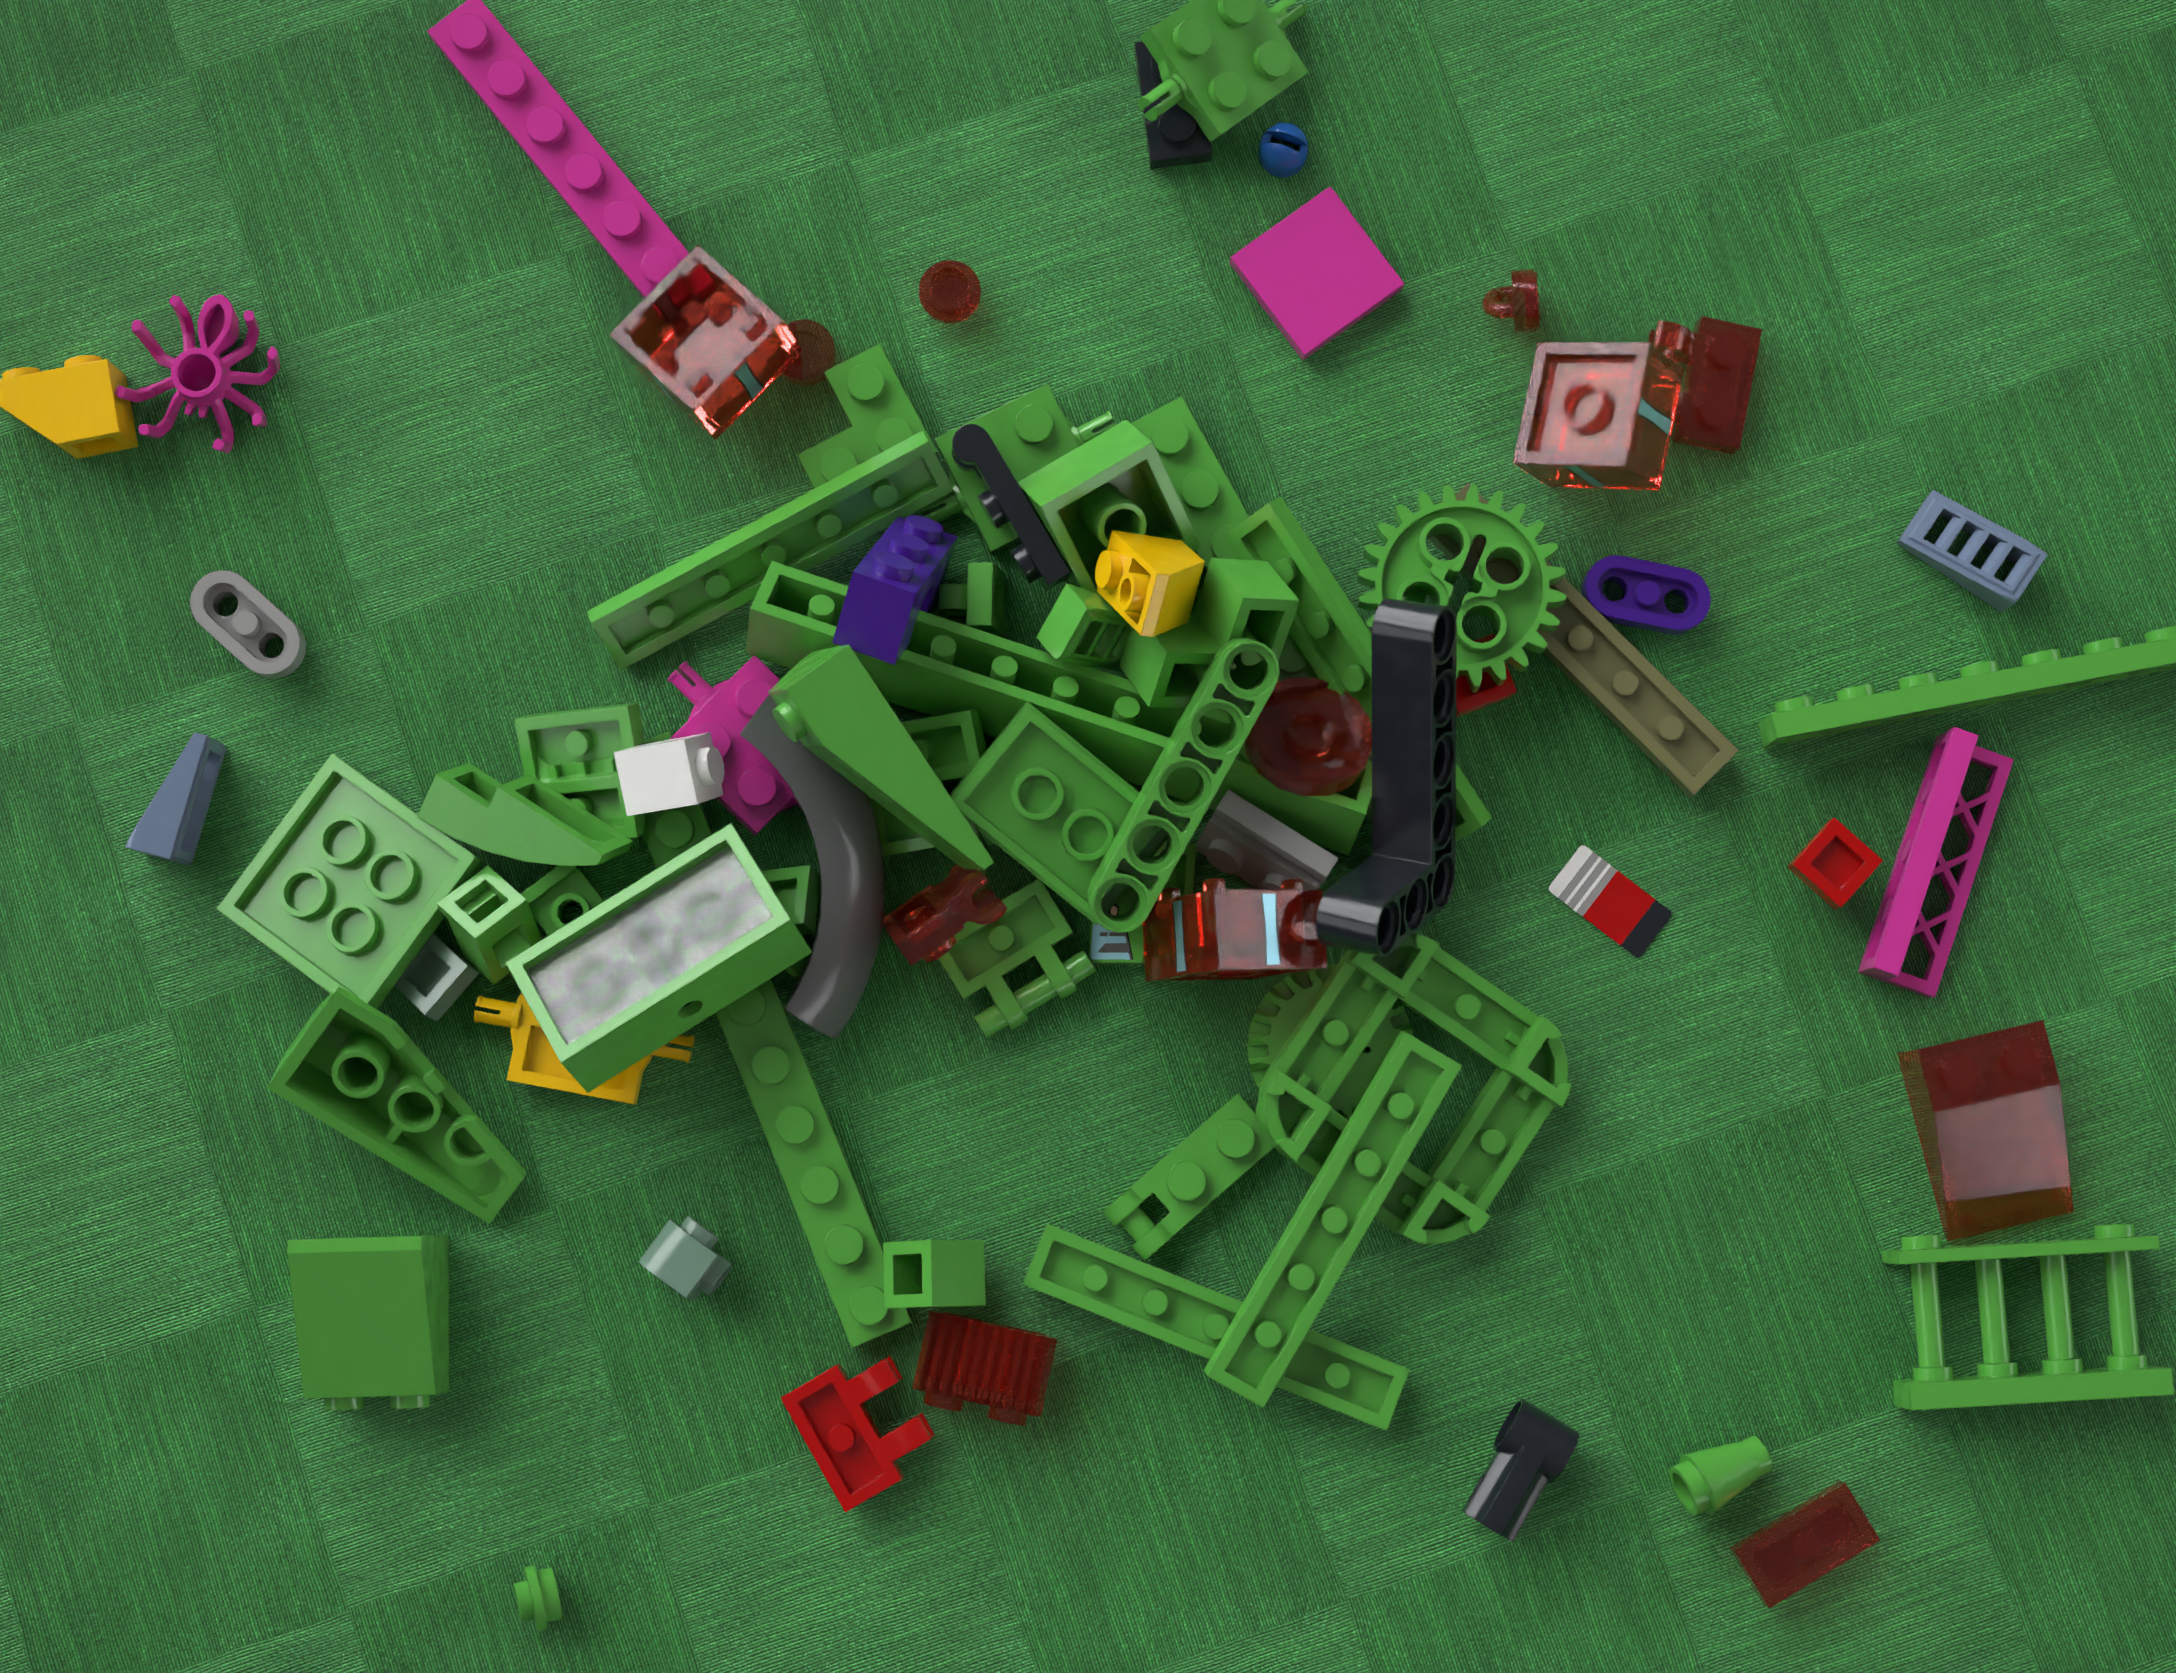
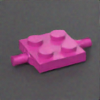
(751, 784)

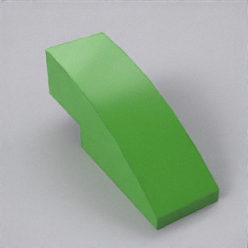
(518, 819)

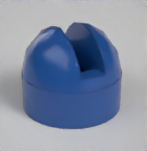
(1278, 158)

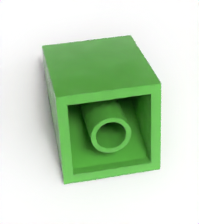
(372, 1318)

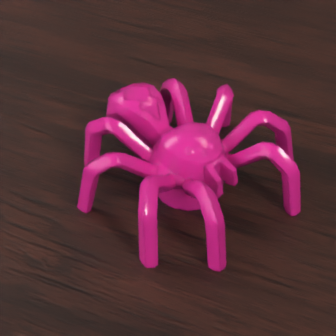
(201, 373)

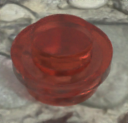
(949, 291)

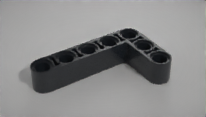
(1412, 785)

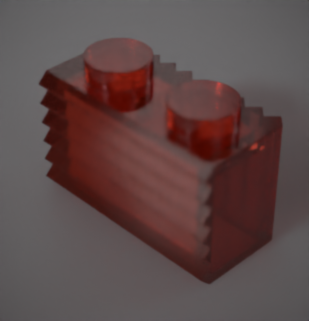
(984, 1366)

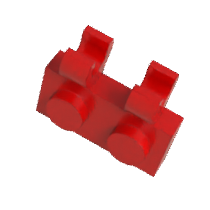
(844, 1436)

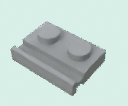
(1260, 848)

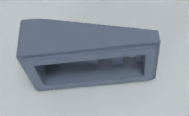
(1983, 531)
(179, 808)

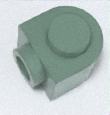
(686, 1259)

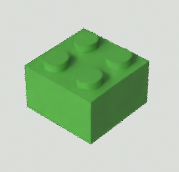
(1104, 488)

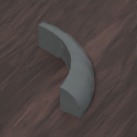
(850, 877)

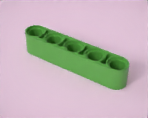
(1182, 817)

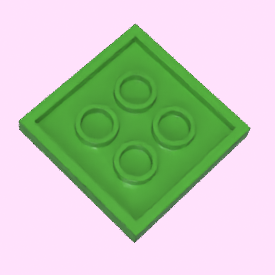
(349, 884)

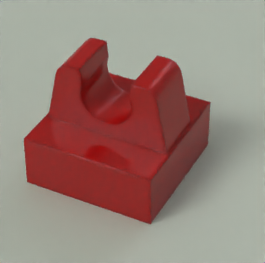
(1834, 863)

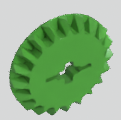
(1282, 1011)

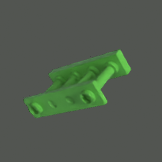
(1998, 1377)

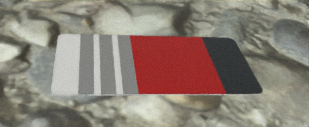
(1610, 901)

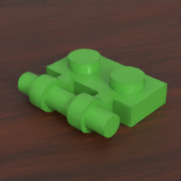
(995, 949)

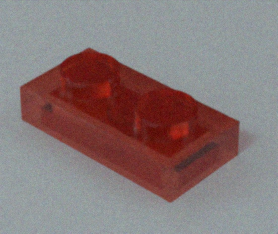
(1804, 1544)

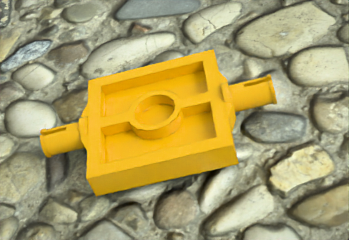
(538, 1065)

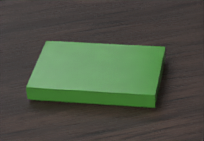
(1051, 806)

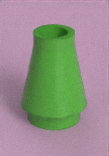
(1716, 1475)

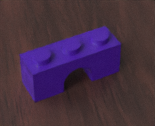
(893, 586)

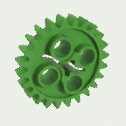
(1512, 608)

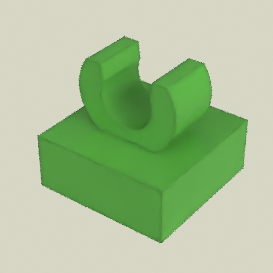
(979, 600)

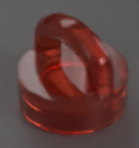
(1521, 301)

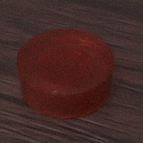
(816, 356)

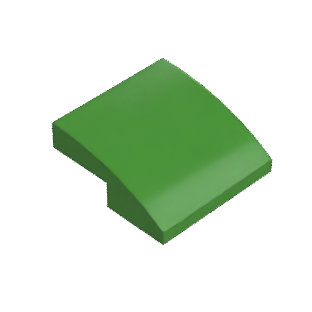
(576, 757)

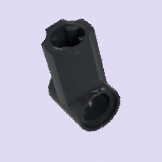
(1528, 1454)

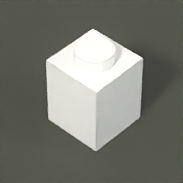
(670, 773)

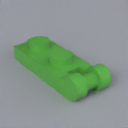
(1191, 1175)

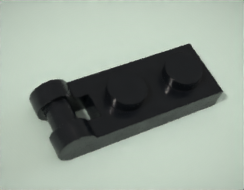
(1007, 505)

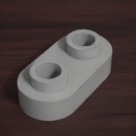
(250, 626)

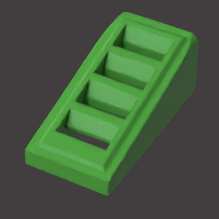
(1070, 619)

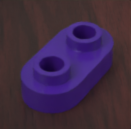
(1644, 592)

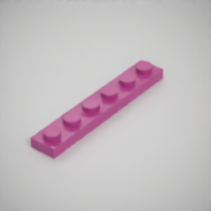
(558, 145)

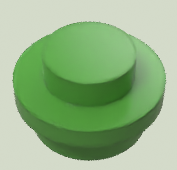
(538, 1597)

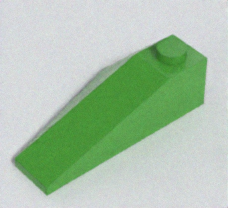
(852, 728)
(386, 1095)

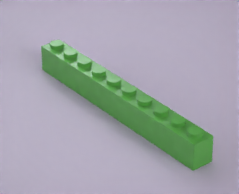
(965, 669)

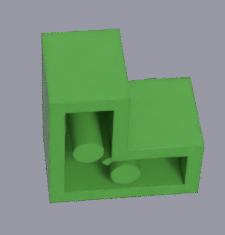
(1234, 602)

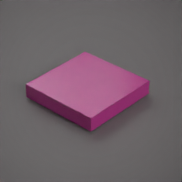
(1316, 273)

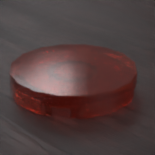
(1310, 738)

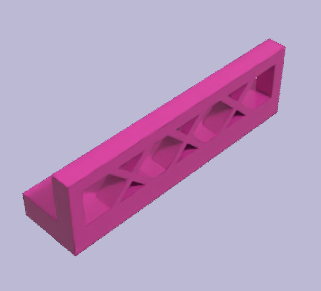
(1921, 858)

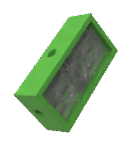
(657, 958)

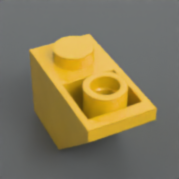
(72, 405)
(1149, 580)

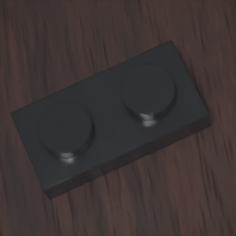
(1174, 135)

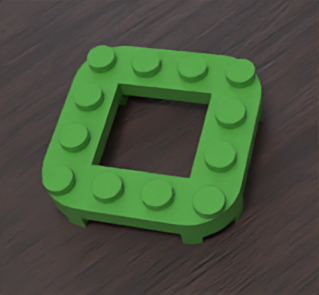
(1469, 1009)

